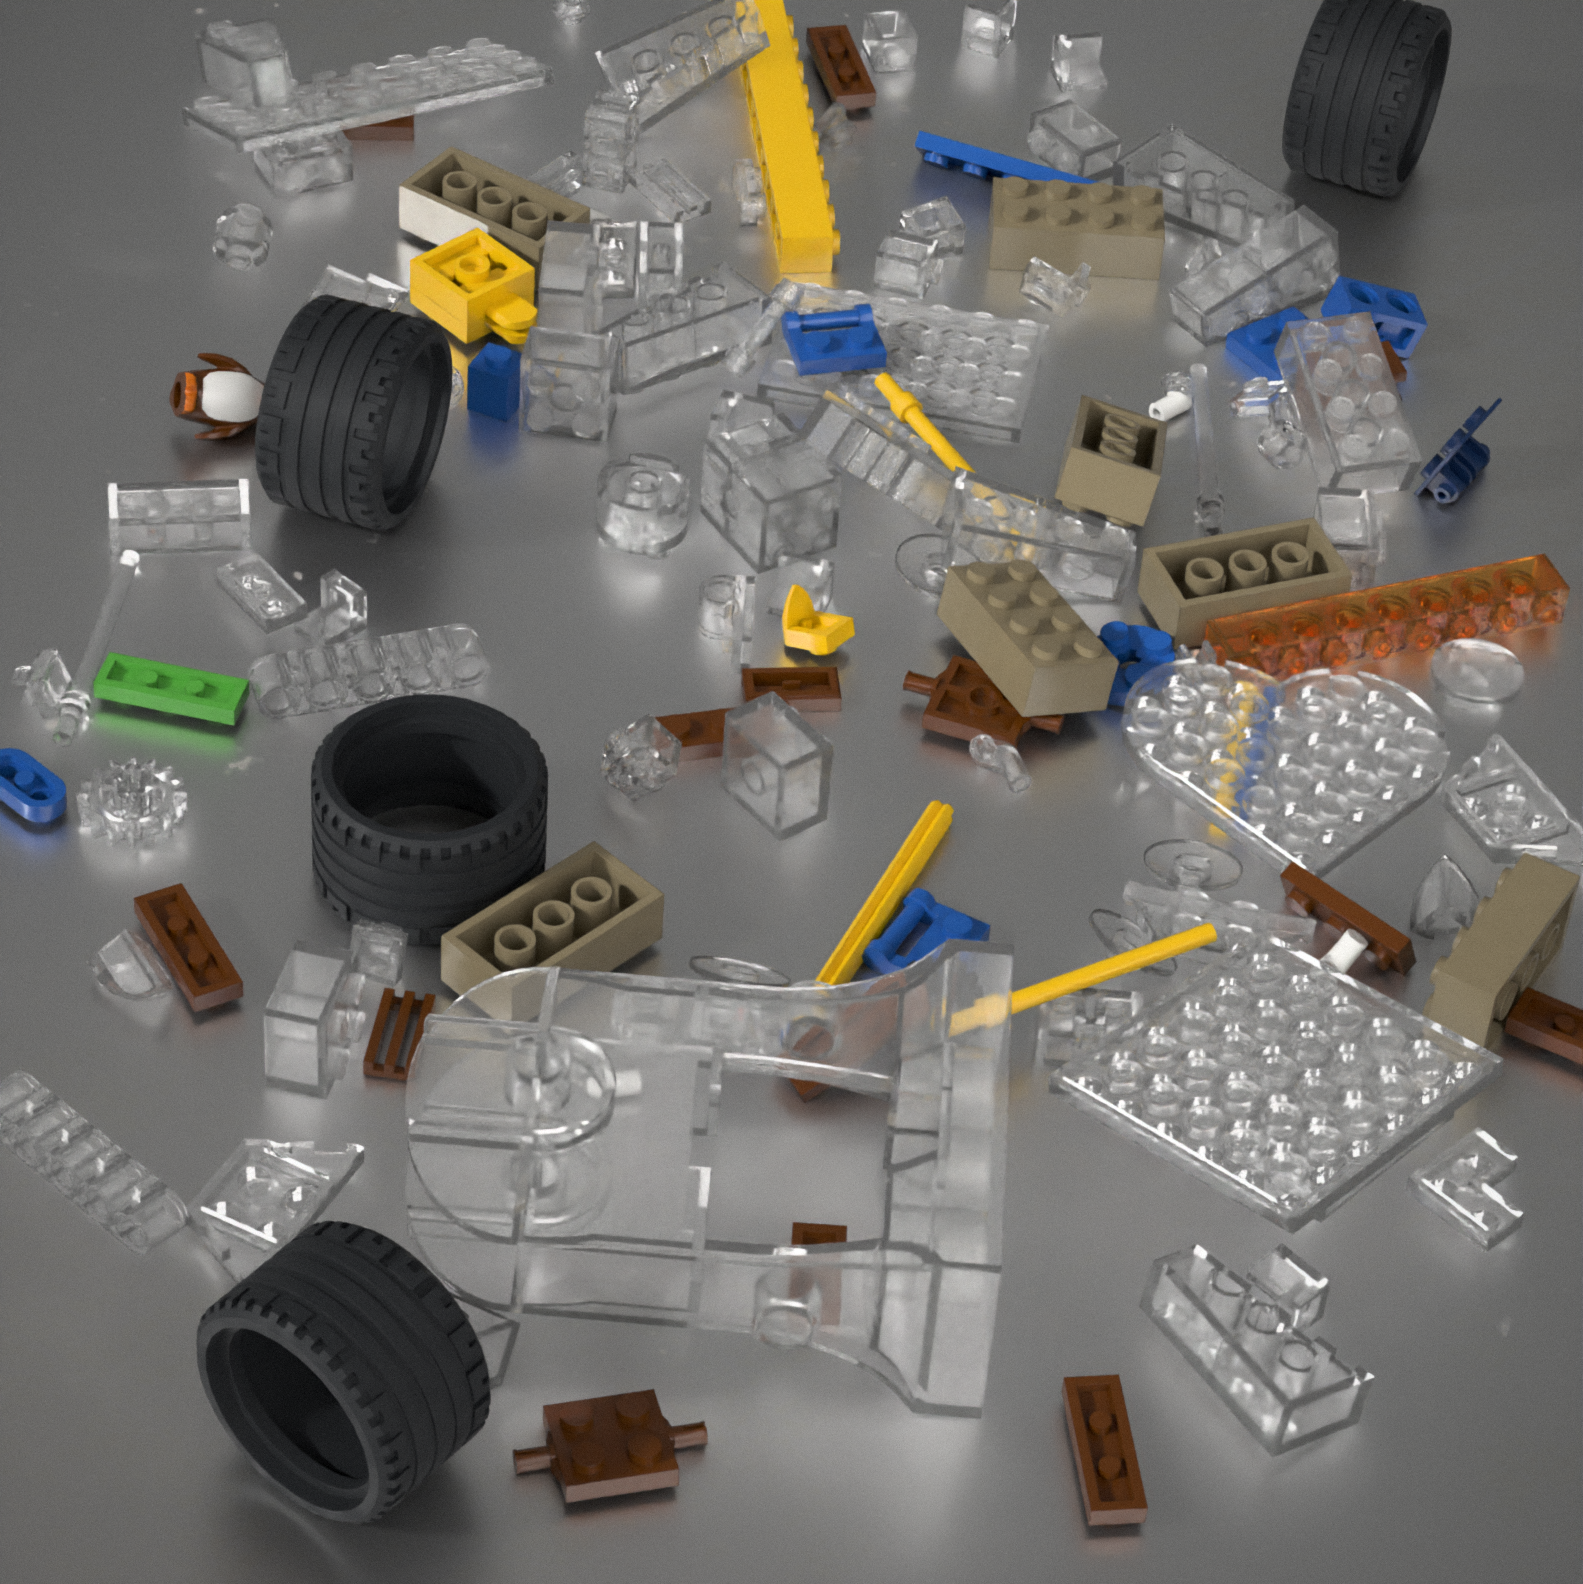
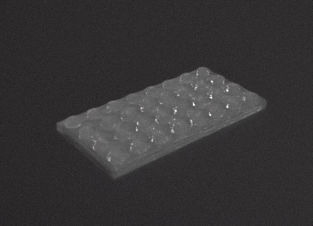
(370, 95)

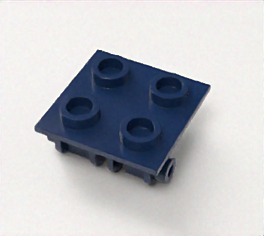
(1462, 460)

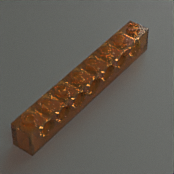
(1393, 618)

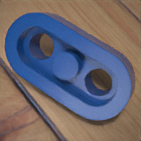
(30, 787)

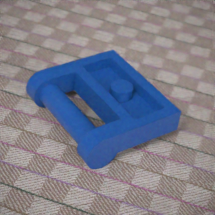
(836, 349)
(943, 923)

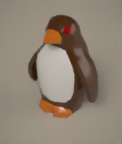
(217, 397)

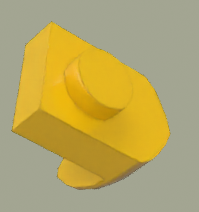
(813, 629)

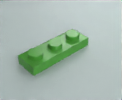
(171, 688)

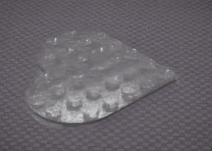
(1290, 764)

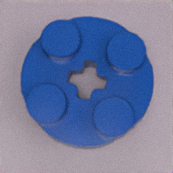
(1134, 644)

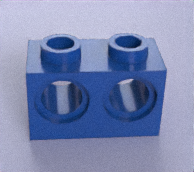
(1394, 311)

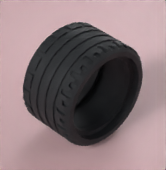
(1366, 92)
(353, 412)
(436, 755)
(343, 1371)

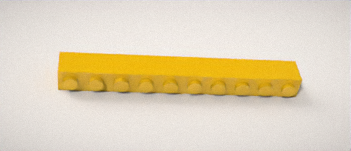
(789, 149)

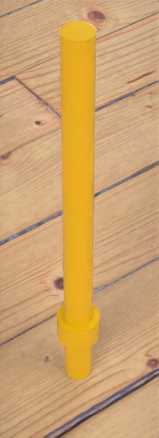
(909, 410)
(1112, 967)

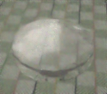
(1476, 674)

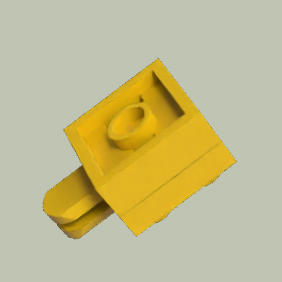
(475, 288)

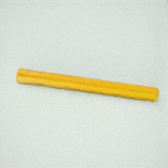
(887, 894)

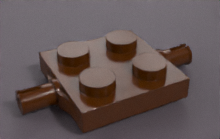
(970, 704)
(610, 1446)

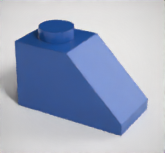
(494, 382)

